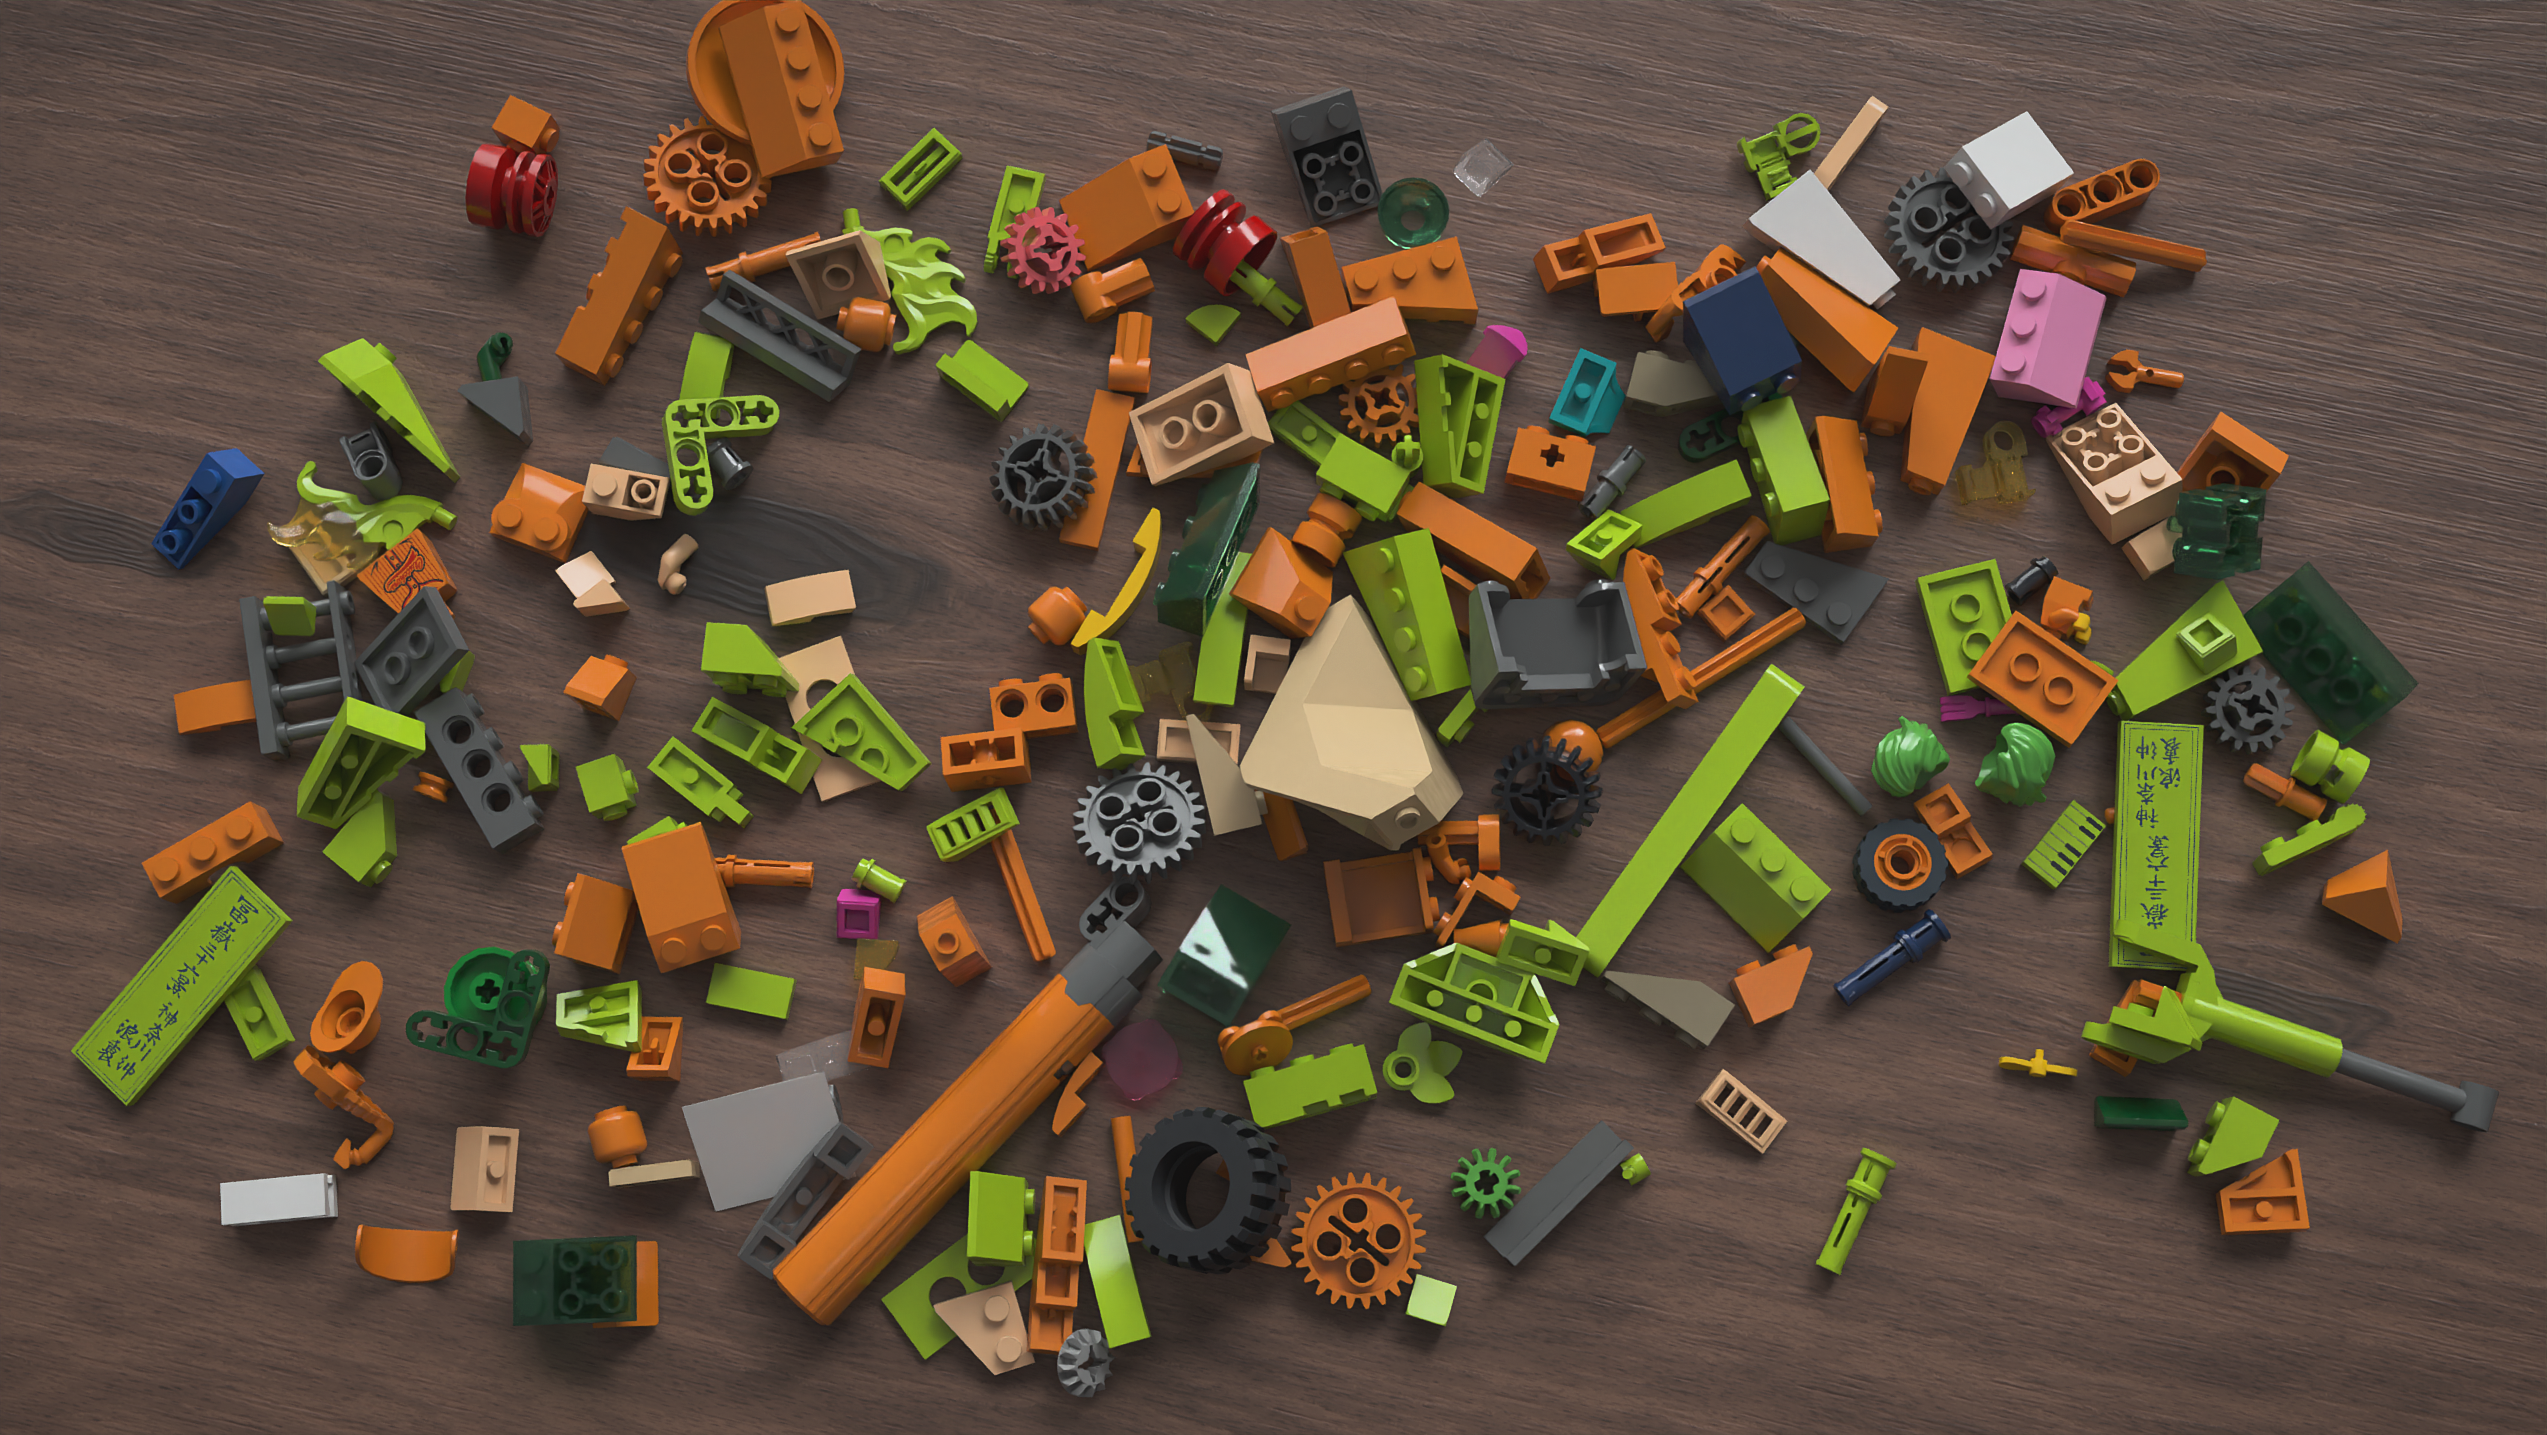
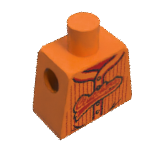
(406, 570)

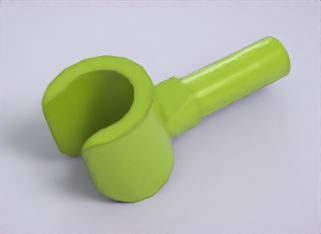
(1635, 1169)

